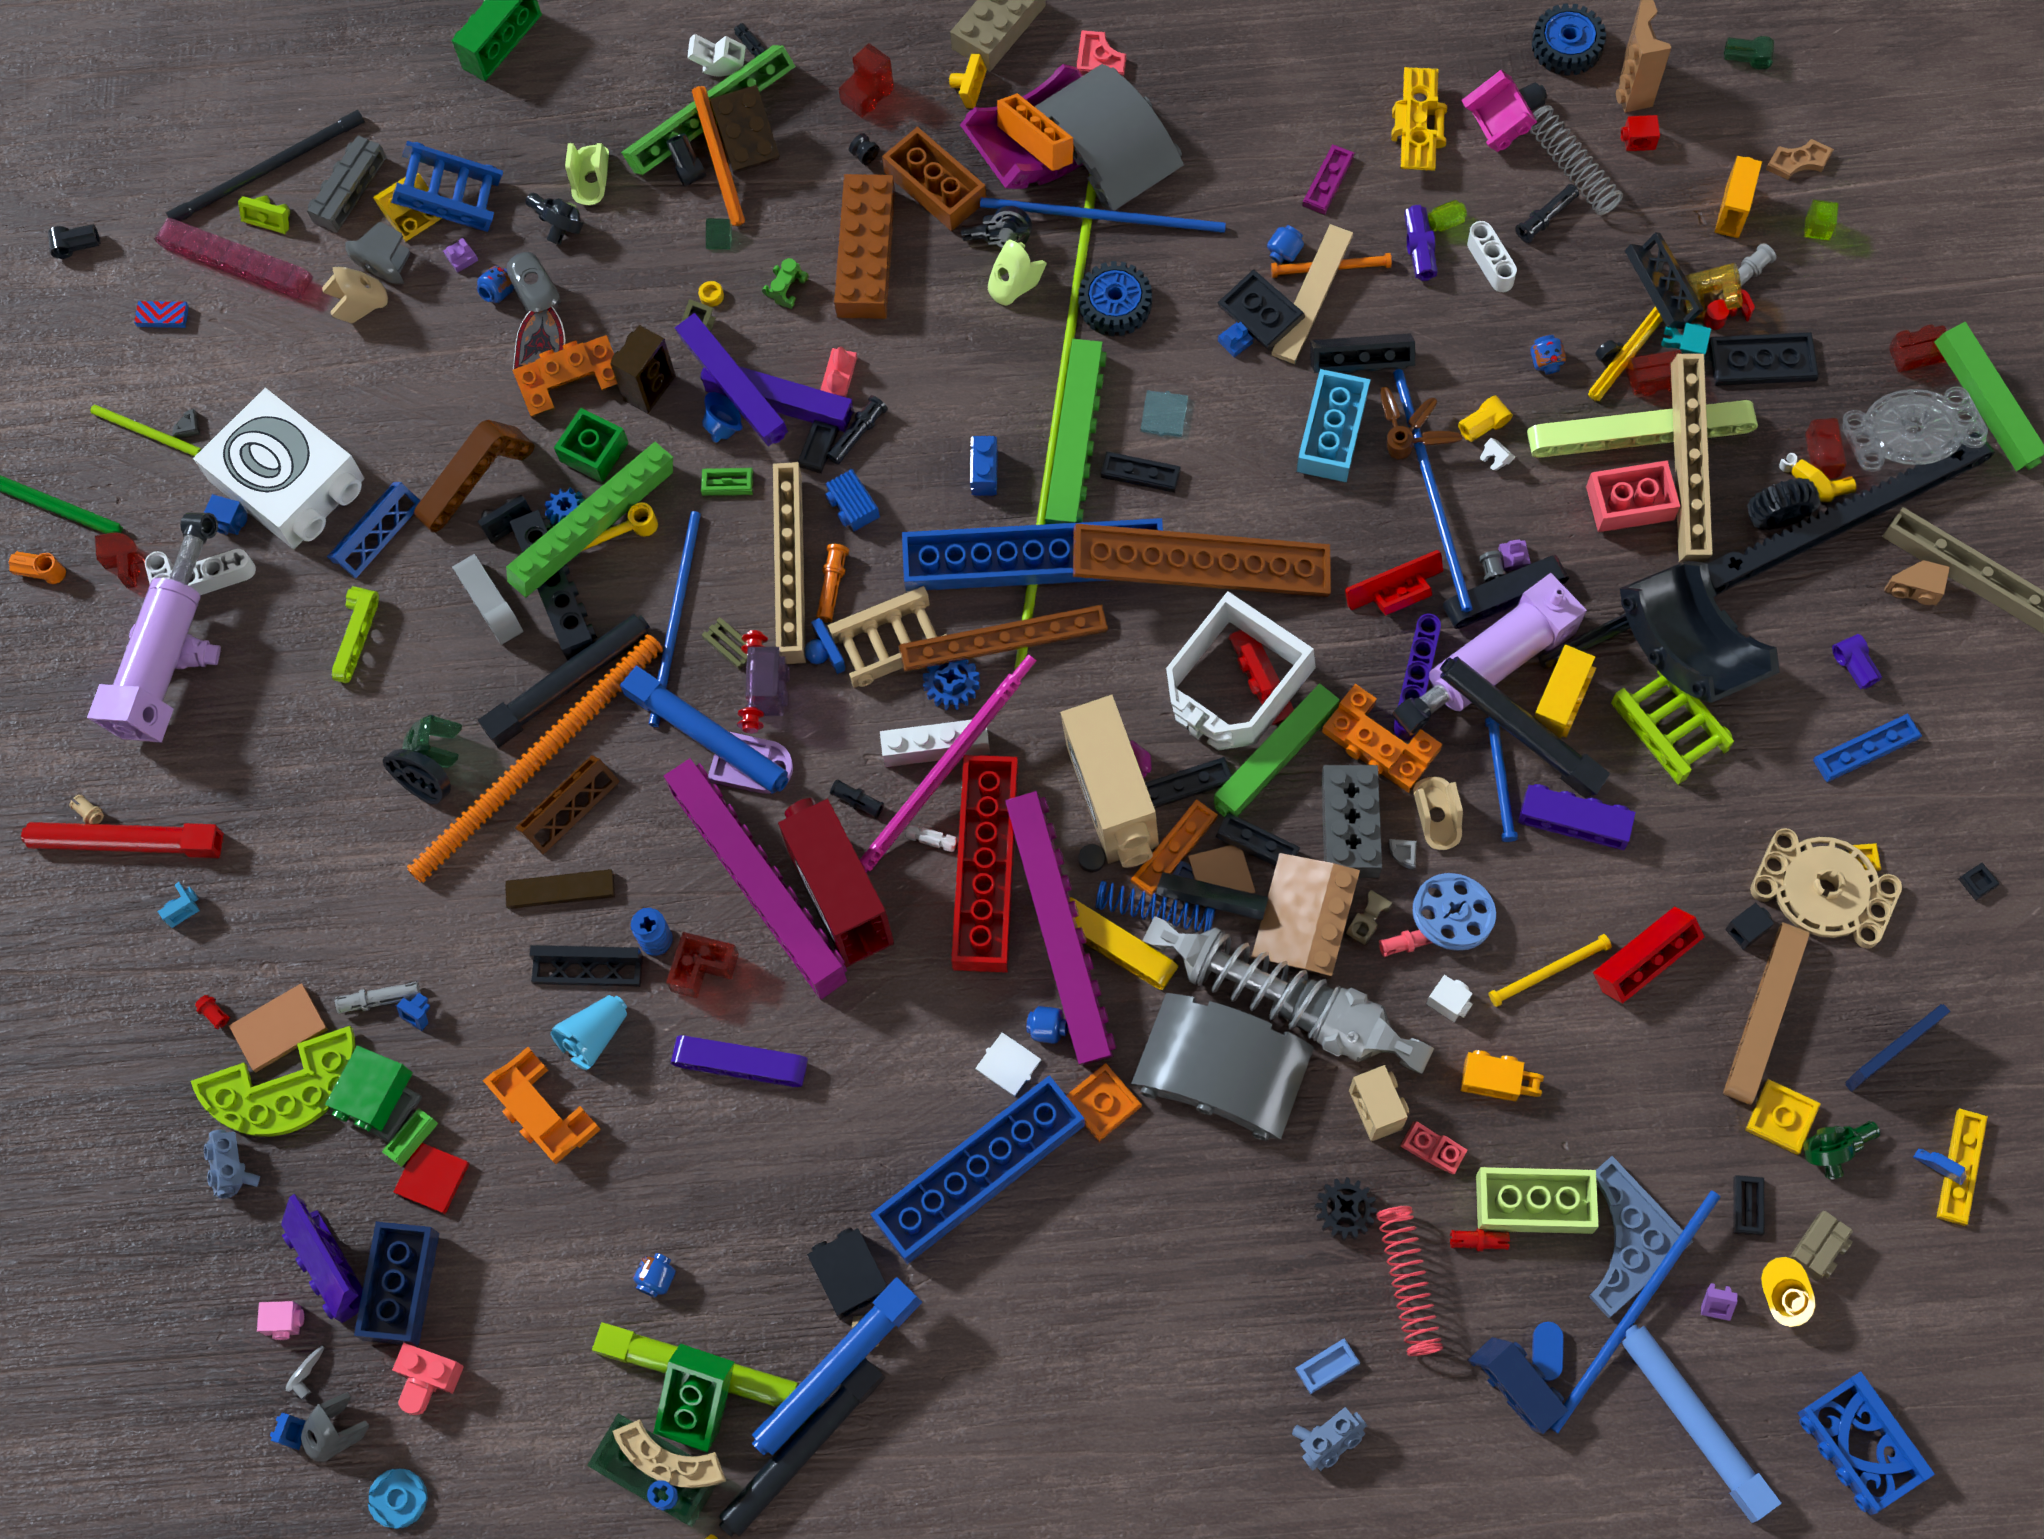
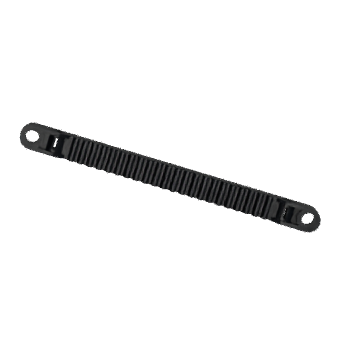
(1737, 568)

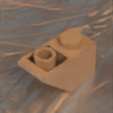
(1920, 582)

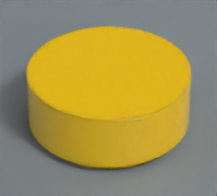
(711, 293)

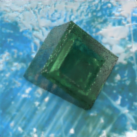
(718, 233)

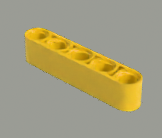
(1124, 948)

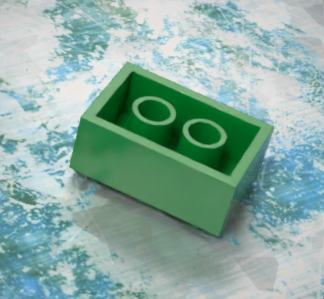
(693, 1397)

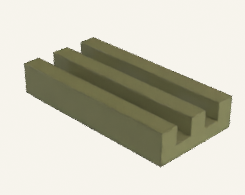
(715, 629)

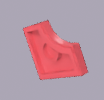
(1096, 51)

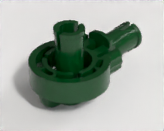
(1838, 1145)

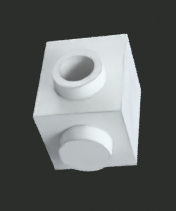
(1450, 998)

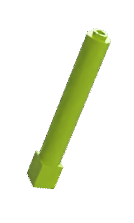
(653, 1354)

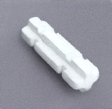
(931, 837)

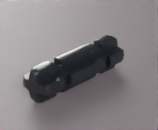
(749, 39)

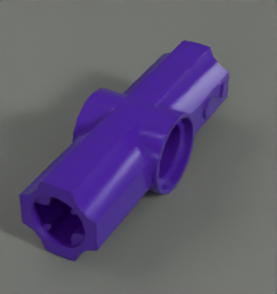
(1420, 242)

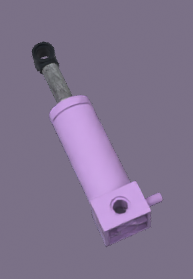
(134, 702)

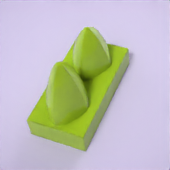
(263, 214)

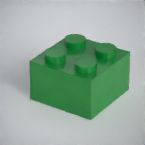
(591, 445)

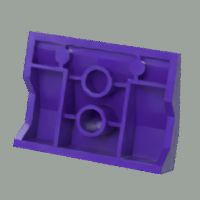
(322, 1259)

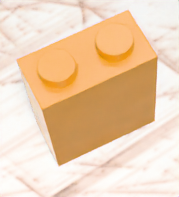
(1738, 196)

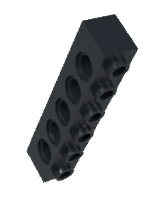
(527, 530)

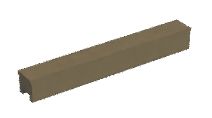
(1968, 567)

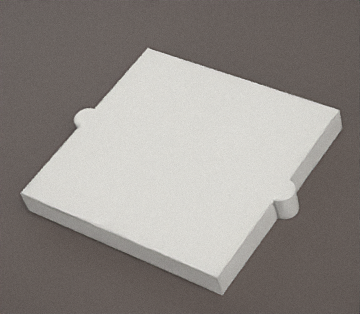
(1008, 1064)

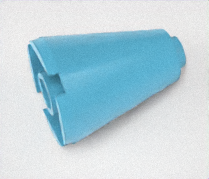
(590, 1030)

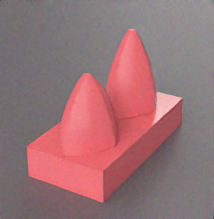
(839, 371)

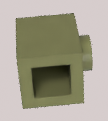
(702, 311)

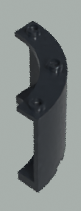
(1690, 636)

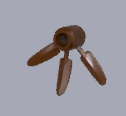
(1400, 438)

